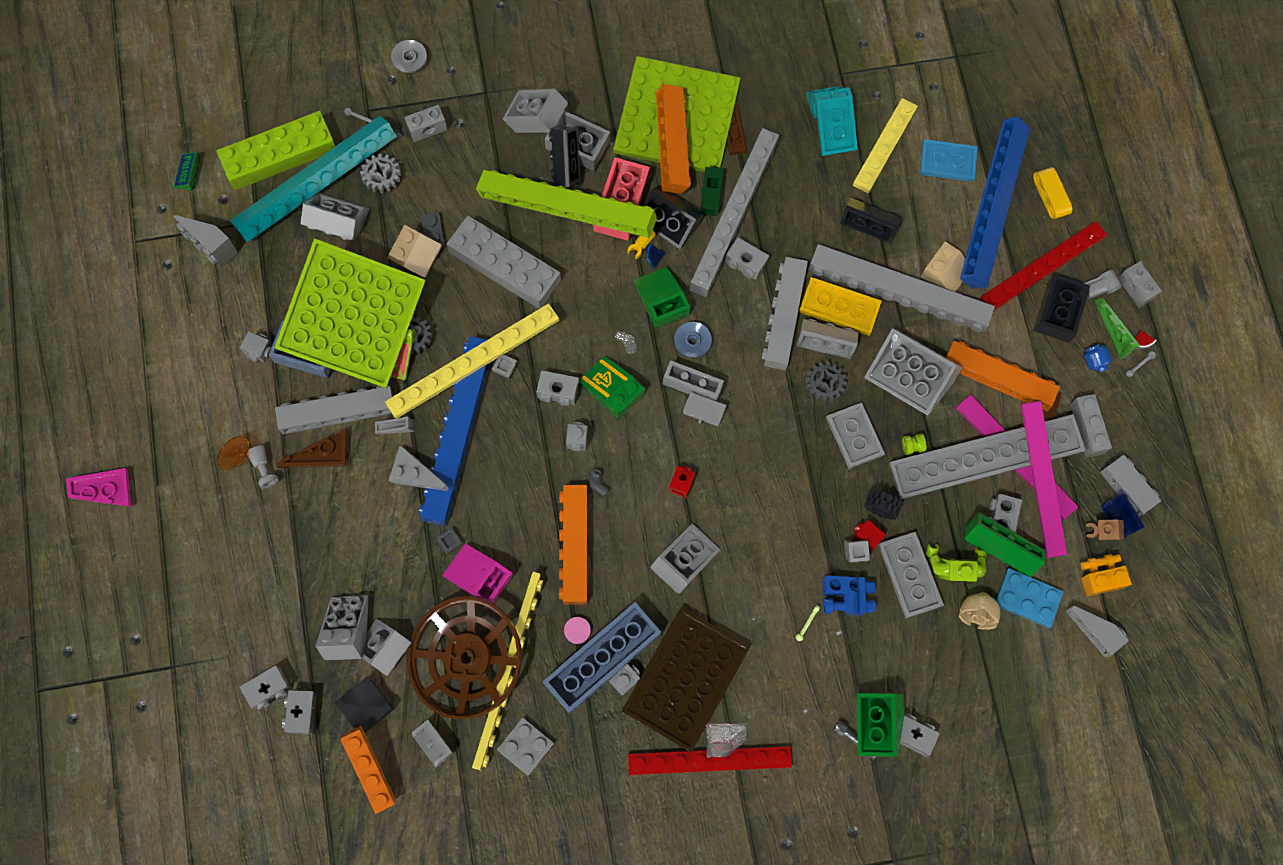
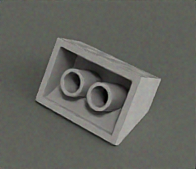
(334, 216)
(827, 338)

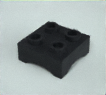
(364, 705)

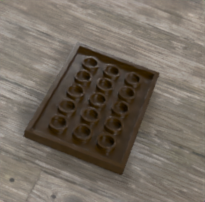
(685, 679)

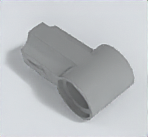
(1105, 283)

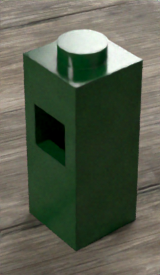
(711, 191)

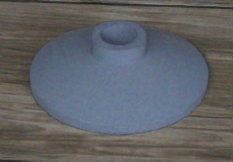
(692, 331)

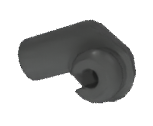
(595, 483)

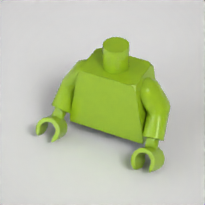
(957, 568)

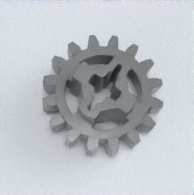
(387, 167)

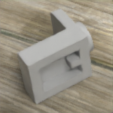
(625, 679)

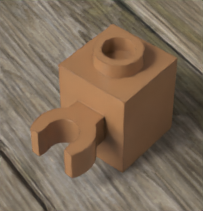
(1107, 530)

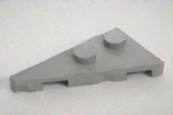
(411, 472)

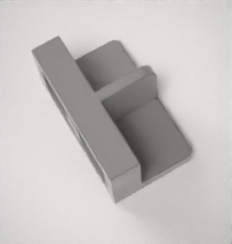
(704, 409)

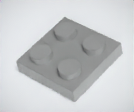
(525, 746)

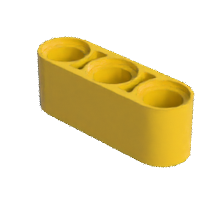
(1052, 193)

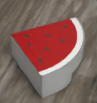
(1144, 340)

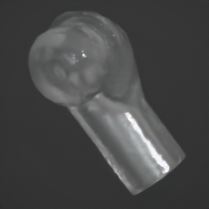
(629, 341)

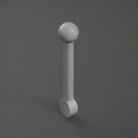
(348, 112)
(1151, 355)

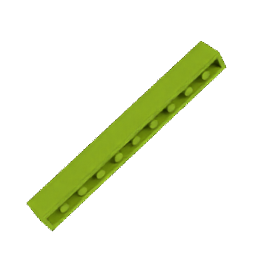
(567, 203)

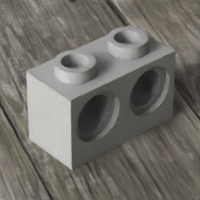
(1007, 518)

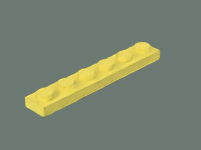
(885, 145)

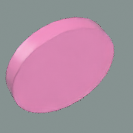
(577, 630)

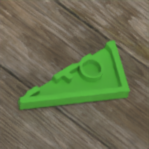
(1119, 334)

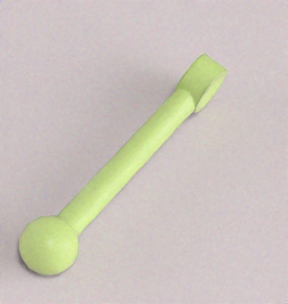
(799, 637)

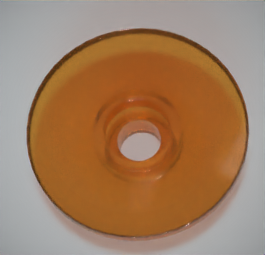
(232, 453)

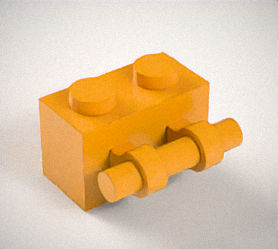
(1107, 580)

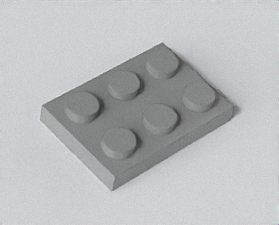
(855, 435)

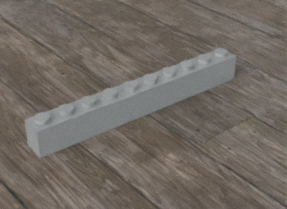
(734, 213)
(901, 288)

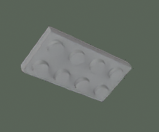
(910, 575)

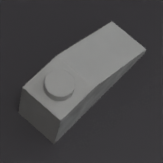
(1103, 634)

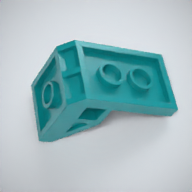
(835, 119)

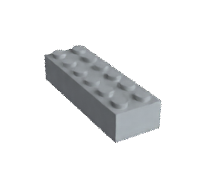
(504, 262)

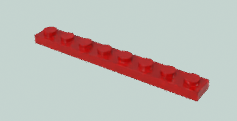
(1044, 266)
(699, 762)

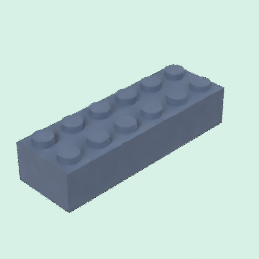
(602, 658)

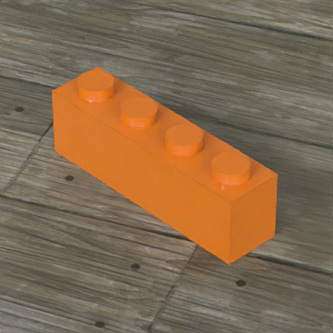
(368, 769)

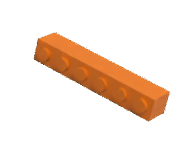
(672, 139)
(1002, 376)
(574, 545)

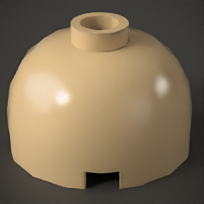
(980, 609)

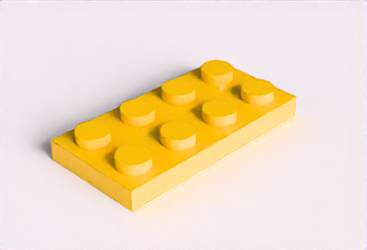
(840, 306)

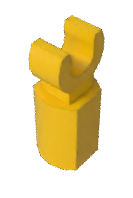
(640, 243)

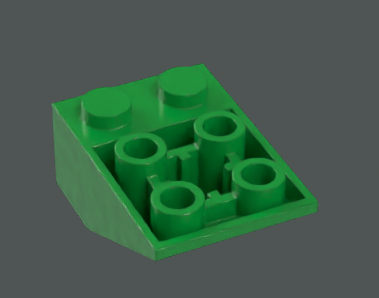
(662, 297)

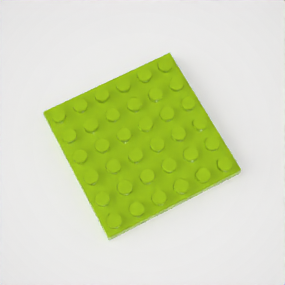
(707, 105)
(349, 313)

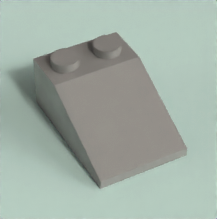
(685, 558)

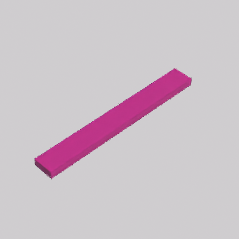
(988, 426)
(1043, 479)

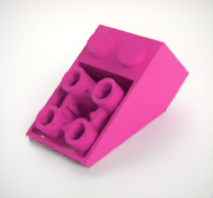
(478, 574)

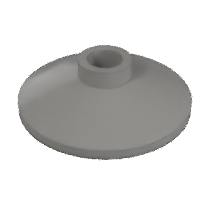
(406, 50)

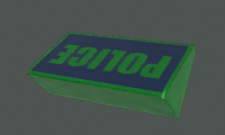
(187, 171)

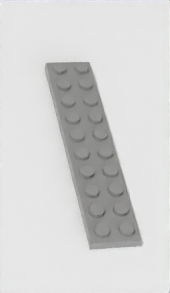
(980, 458)

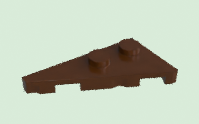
(326, 453)

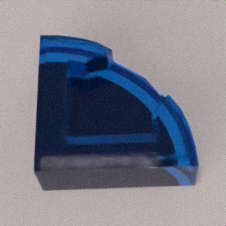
(654, 256)

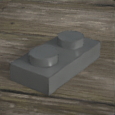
(432, 227)

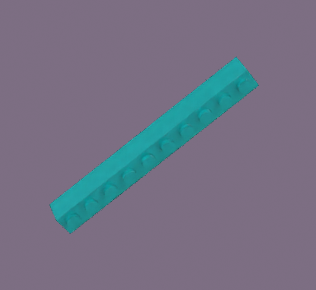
(313, 178)

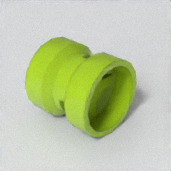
(914, 444)

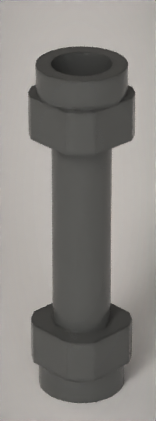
(842, 730)

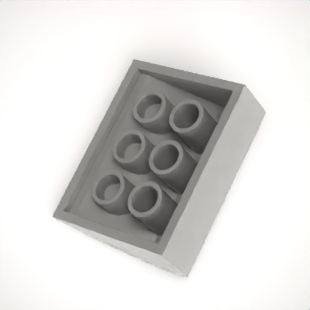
(912, 371)

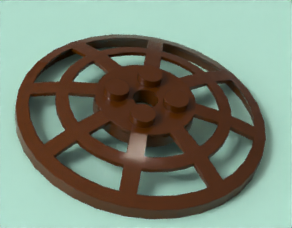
(454, 655)

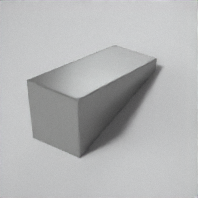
(398, 425)

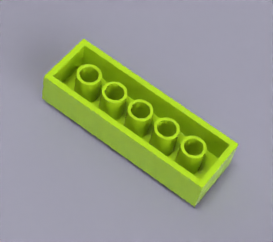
(276, 150)

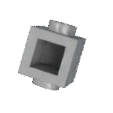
(256, 347)
(576, 436)

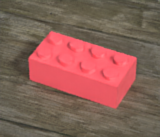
(625, 184)

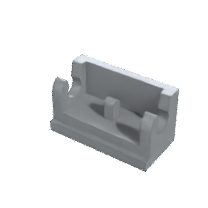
(432, 743)

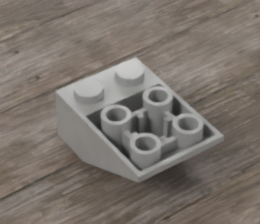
(207, 239)
(344, 628)

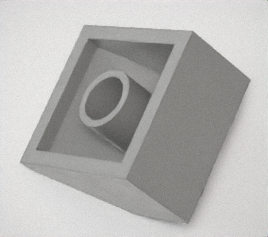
(384, 647)

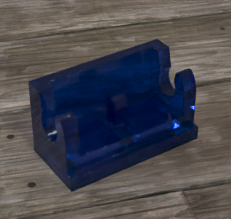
(1121, 509)

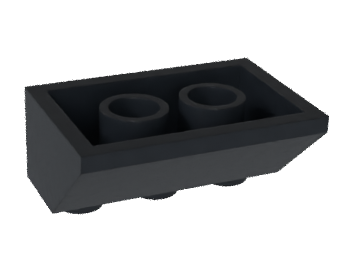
(565, 155)
(675, 217)
(870, 220)

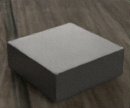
(449, 541)

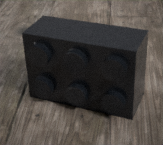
(1061, 308)

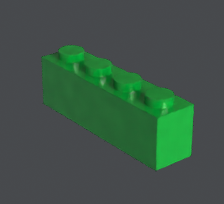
(1004, 545)

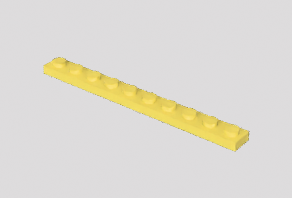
(472, 361)
(494, 719)

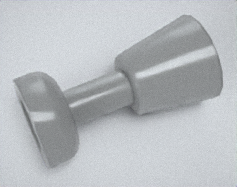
(258, 459)

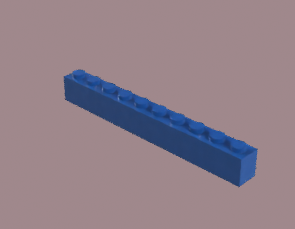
(995, 203)
(454, 441)

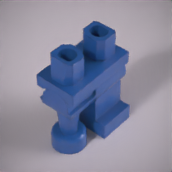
(853, 593)

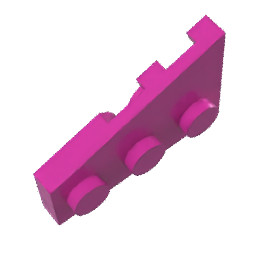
(101, 487)

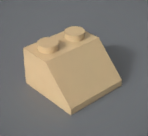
(414, 251)
(945, 268)

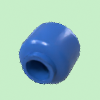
(1097, 357)

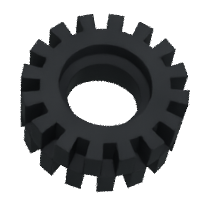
(883, 504)

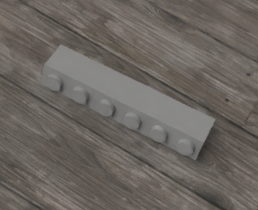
(785, 313)
(333, 410)

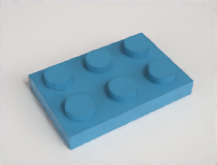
(948, 160)
(1029, 598)

